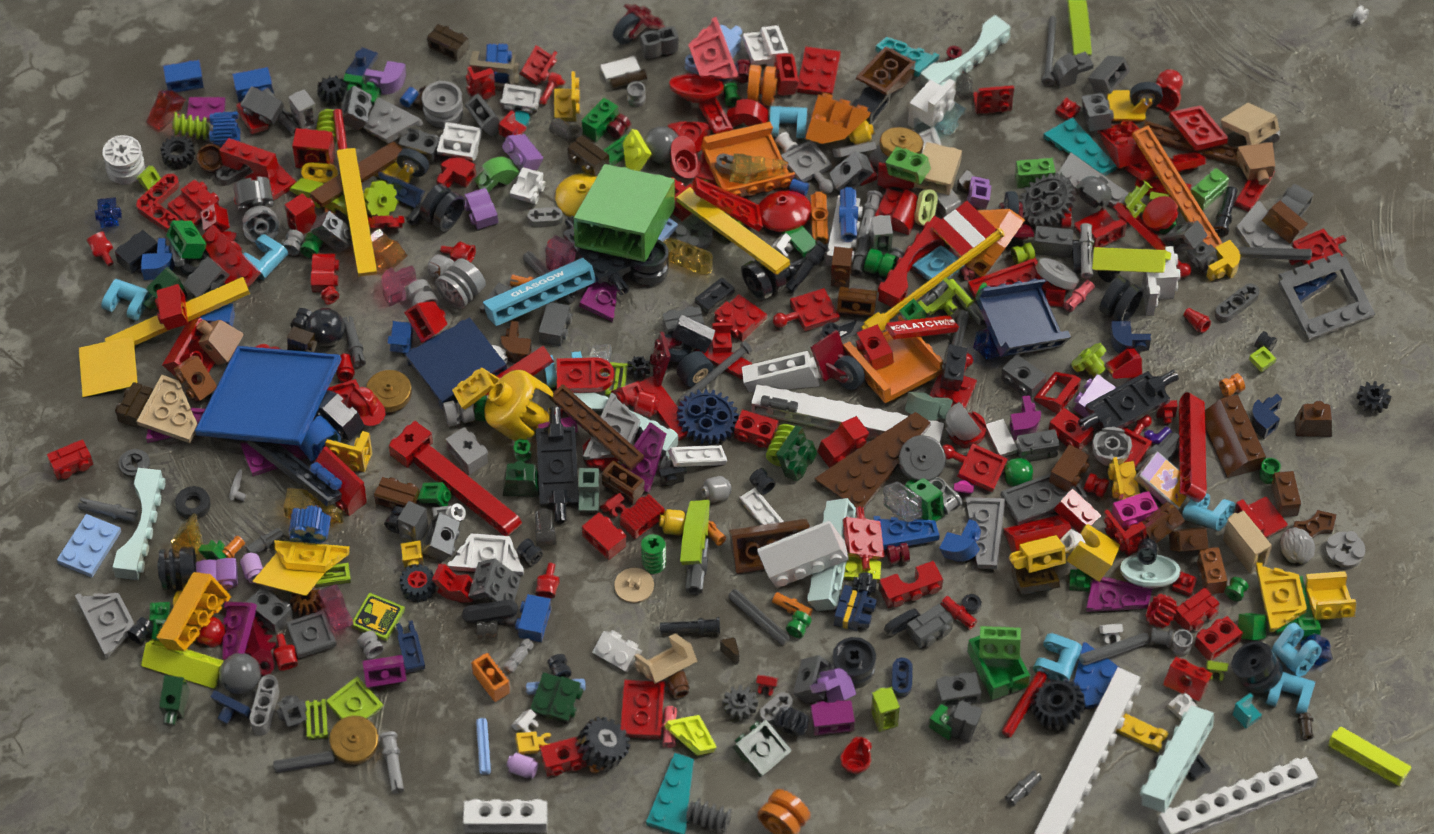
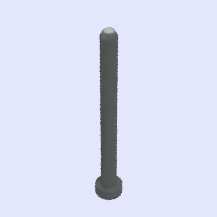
(1048, 79)
(745, 348)

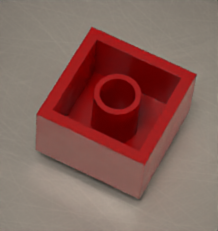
(313, 147)

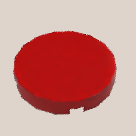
(1160, 213)

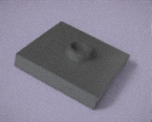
(311, 634)

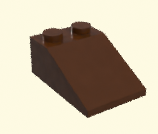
(887, 71)

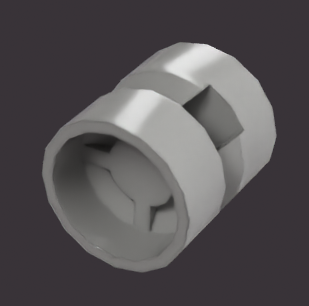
(420, 291)
(455, 413)

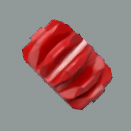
(1161, 611)

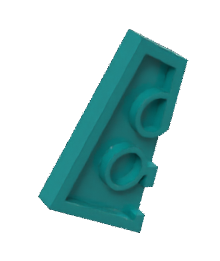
(922, 59)

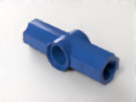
(848, 214)

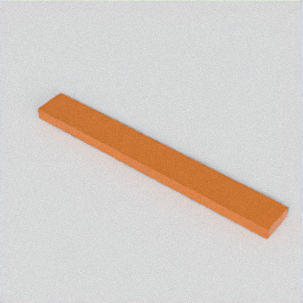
(1173, 182)

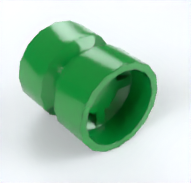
(879, 263)

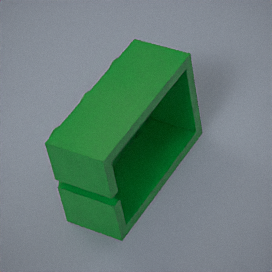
(998, 674)

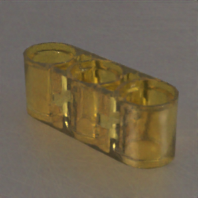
(698, 260)

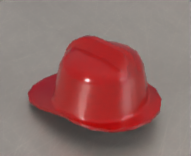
(684, 157)
(367, 405)

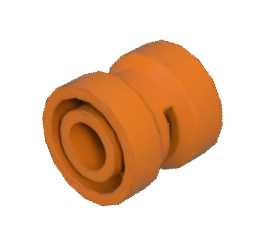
(1232, 385)

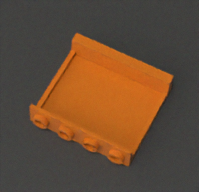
(751, 141)
(912, 366)

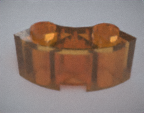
(386, 251)

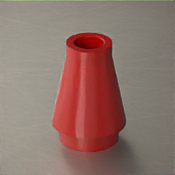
(1198, 320)
(345, 370)

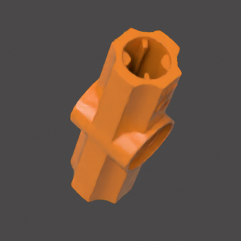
(819, 217)

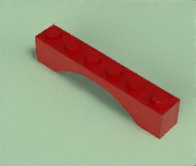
(896, 285)

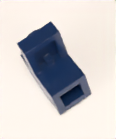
(1123, 339)
(1263, 416)

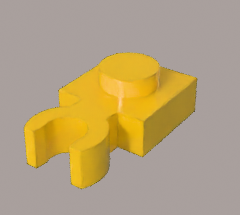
(529, 742)

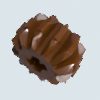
(306, 604)

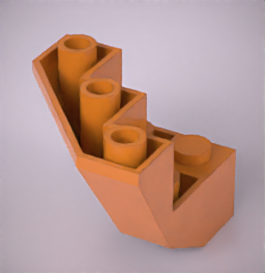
(834, 119)
(1009, 223)

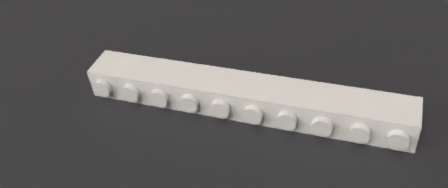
(829, 413)
(1090, 753)

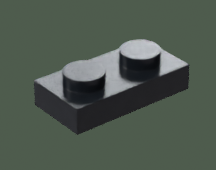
(714, 295)

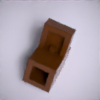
(515, 347)

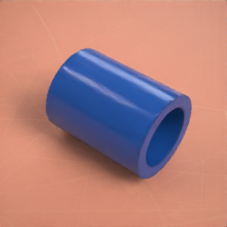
(409, 97)
(799, 186)

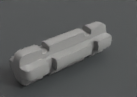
(518, 656)

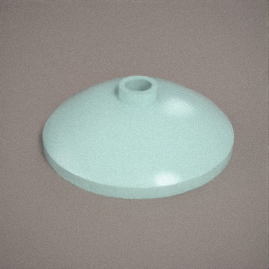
(1156, 575)

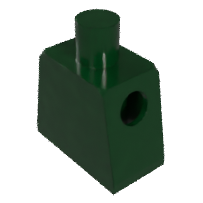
(163, 280)
(521, 480)
(173, 699)

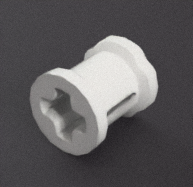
(785, 142)

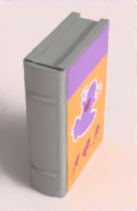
(1161, 480)

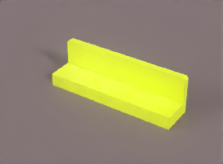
(1130, 260)
(186, 664)
(1369, 756)

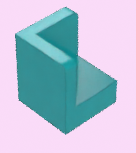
(1246, 712)

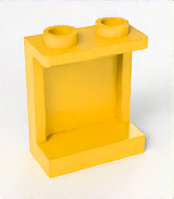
(1329, 595)

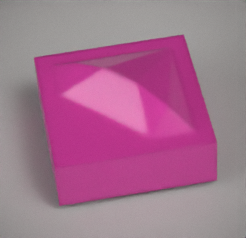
(964, 487)

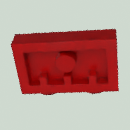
(994, 99)
(1104, 228)
(1263, 515)
(1127, 539)

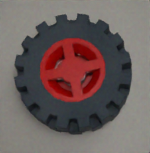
(414, 576)

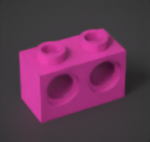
(1133, 507)

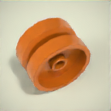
(762, 85)
(783, 813)

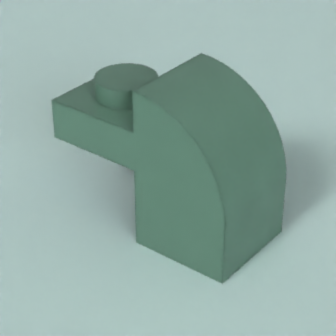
(927, 406)
(589, 490)

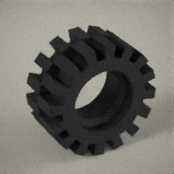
(175, 144)

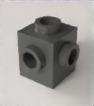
(1202, 256)
(294, 716)

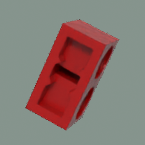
(756, 426)
(1221, 641)

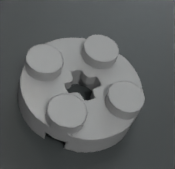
(1341, 558)

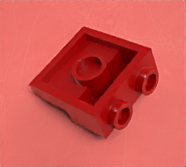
(192, 202)
(742, 315)

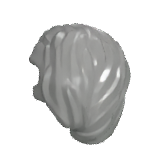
(1297, 546)

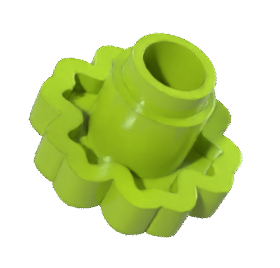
(380, 198)
(1090, 360)

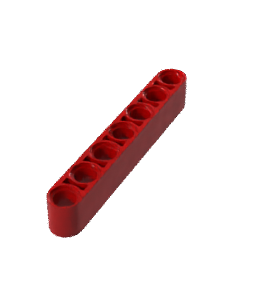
(1192, 447)
(467, 490)

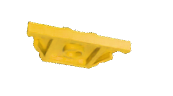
(309, 555)
(1281, 595)

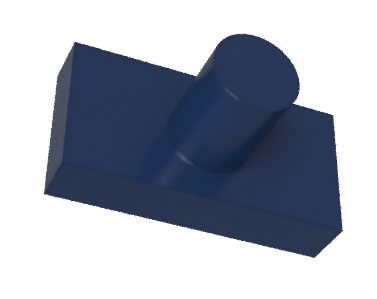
(363, 60)
(230, 707)

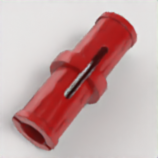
(958, 612)

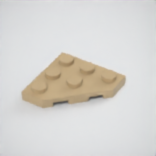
(169, 411)

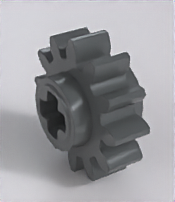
(733, 700)

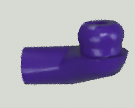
(1157, 438)

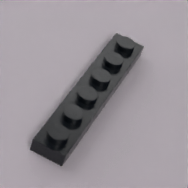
(297, 471)

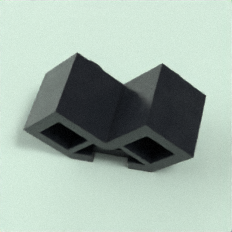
(343, 420)

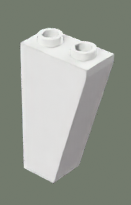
(783, 373)

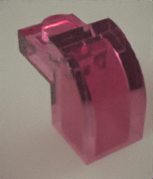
(394, 283)
(335, 608)

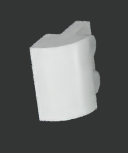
(764, 45)
(459, 141)

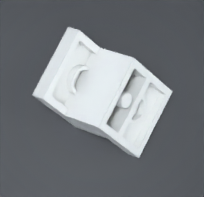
(931, 103)
(1161, 285)

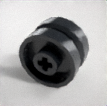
(442, 207)
(654, 269)
(761, 280)
(1121, 299)
(856, 658)
(1257, 667)

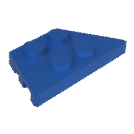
(1094, 678)

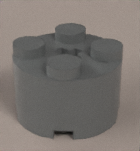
(253, 193)

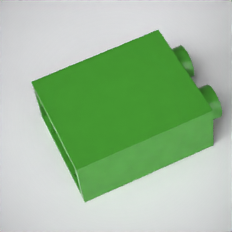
(624, 212)

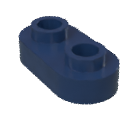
(902, 678)

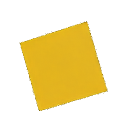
(107, 366)
(294, 581)

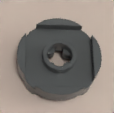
(691, 225)

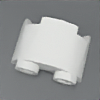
(528, 186)

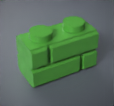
(1210, 188)

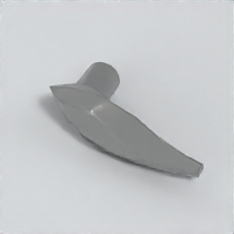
(234, 492)

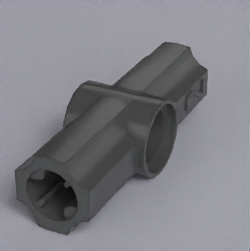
(1166, 448)
(696, 573)

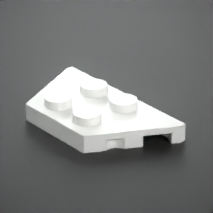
(485, 547)

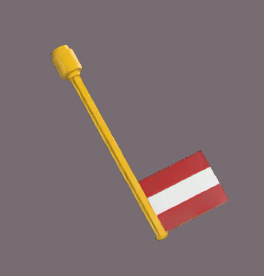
(967, 235)

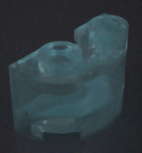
(949, 121)

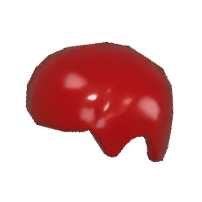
(1170, 77)
(212, 634)

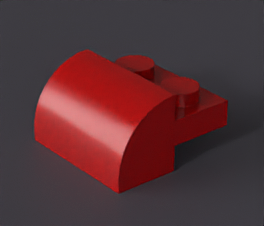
(900, 208)

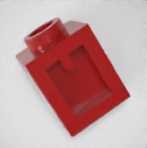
(722, 337)
(625, 393)

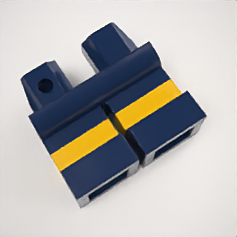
(851, 608)

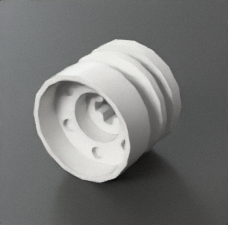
(123, 159)

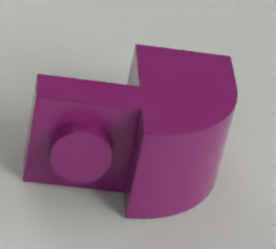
(1027, 421)

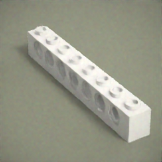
(1250, 801)

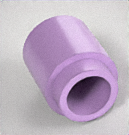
(251, 566)
(522, 765)

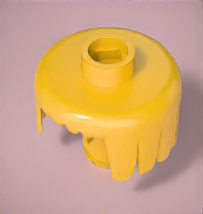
(511, 405)

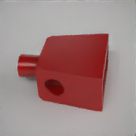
(426, 319)

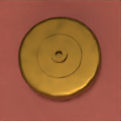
(901, 138)
(391, 389)
(354, 739)

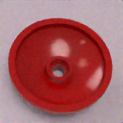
(694, 88)
(784, 210)

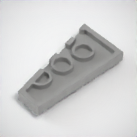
(1076, 170)
(989, 517)

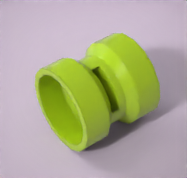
(1022, 253)

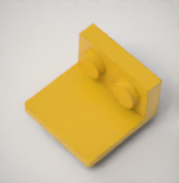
(567, 101)
(474, 387)
(355, 456)
(1123, 479)

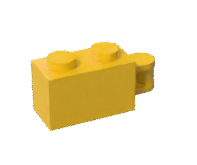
(1039, 554)

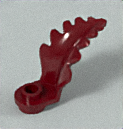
(260, 647)

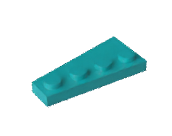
(1075, 140)
(673, 797)

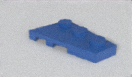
(915, 532)

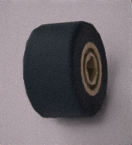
(694, 368)

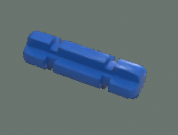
(326, 476)

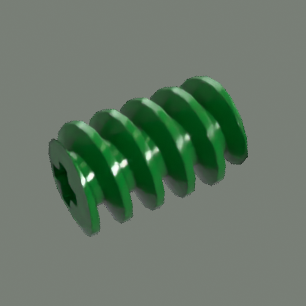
(653, 554)

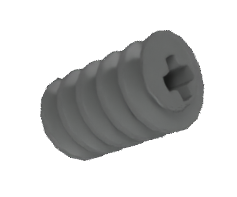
(708, 815)

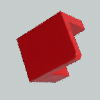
(509, 126)

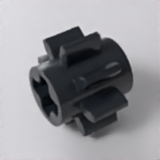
(638, 367)
(864, 582)

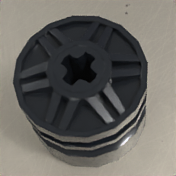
(175, 567)

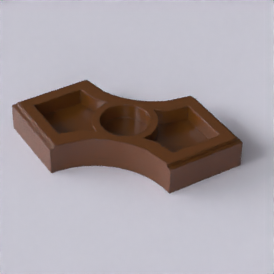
(1319, 524)

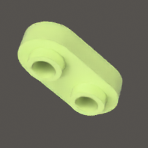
(927, 207)

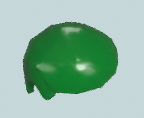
(1018, 471)

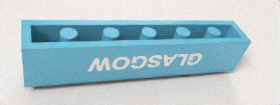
(539, 291)

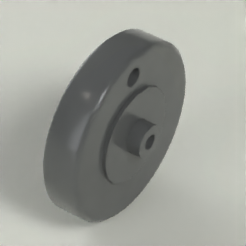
(921, 458)

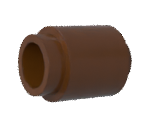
(678, 684)

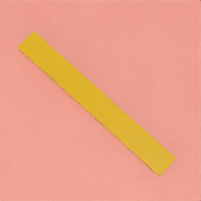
(356, 212)
(733, 231)
(195, 309)

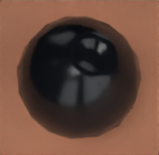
(326, 325)

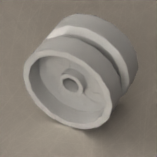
(442, 103)

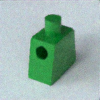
(932, 499)

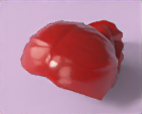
(1170, 99)
(856, 756)

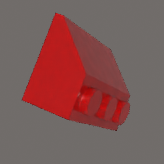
(187, 346)
(352, 486)
(1035, 530)

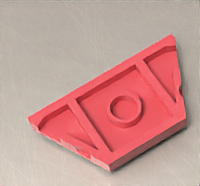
(712, 53)

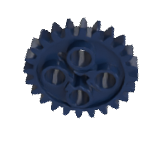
(706, 421)

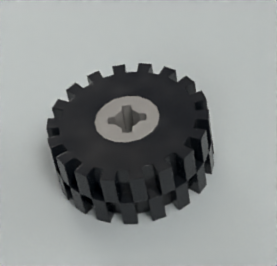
(603, 743)

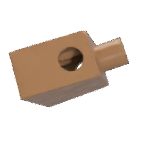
(1257, 161)
(219, 340)

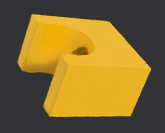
(1095, 554)

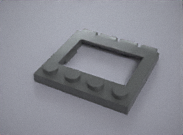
(1333, 320)

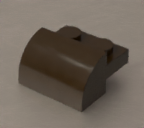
(1035, 581)

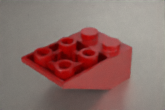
(1121, 144)

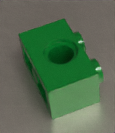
(598, 118)
(186, 239)

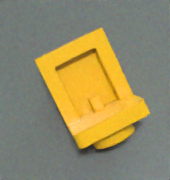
(412, 554)

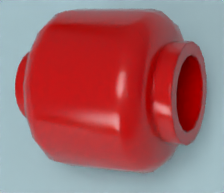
(645, 403)

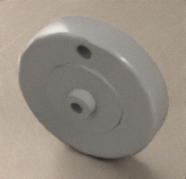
(1057, 273)

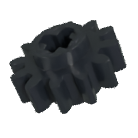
(1373, 397)

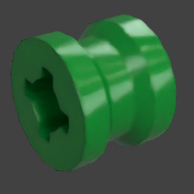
(1236, 589)

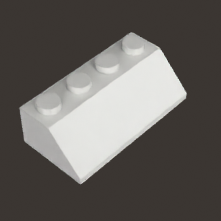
(803, 554)

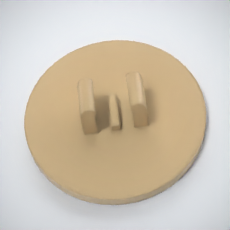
(634, 585)

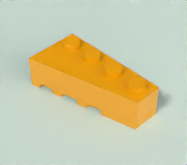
(192, 611)

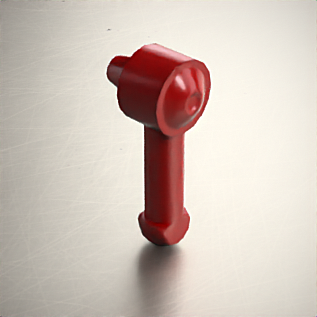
(554, 80)

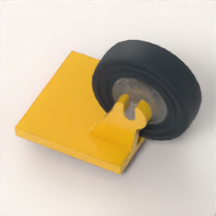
(1133, 103)
(408, 164)

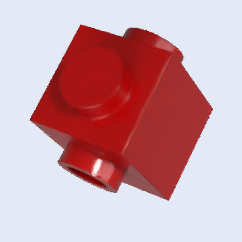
(217, 216)

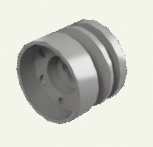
(460, 283)

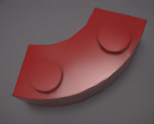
(843, 441)

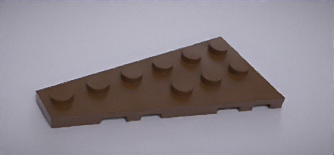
(869, 467)

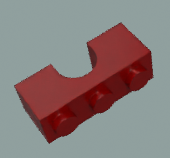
(236, 154)
(897, 592)

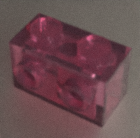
(559, 253)

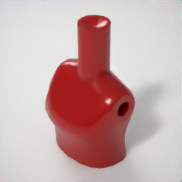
(100, 247)
(459, 251)
(547, 583)
(285, 654)

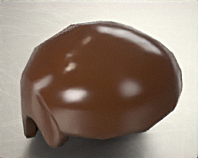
(209, 158)

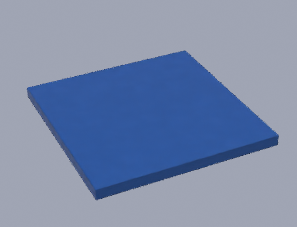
(268, 395)

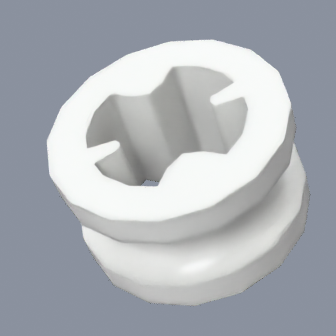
(1360, 14)
(460, 510)

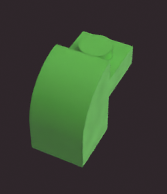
(496, 170)

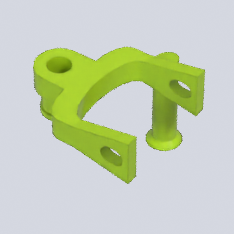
(1134, 198)
(944, 302)

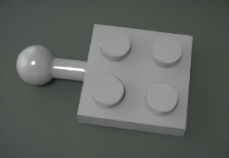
(809, 163)

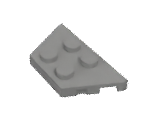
(389, 121)
(1256, 232)
(620, 419)
(107, 619)

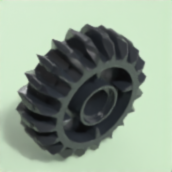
(1058, 715)

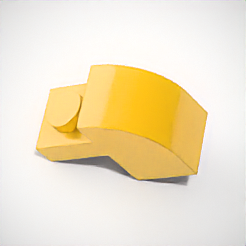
(1227, 263)

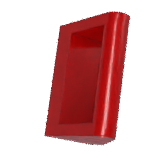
(1125, 365)
(1057, 404)

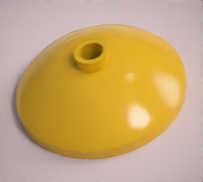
(572, 192)

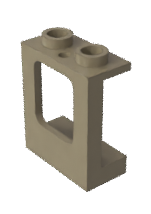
(511, 69)

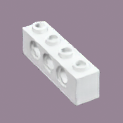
(513, 823)

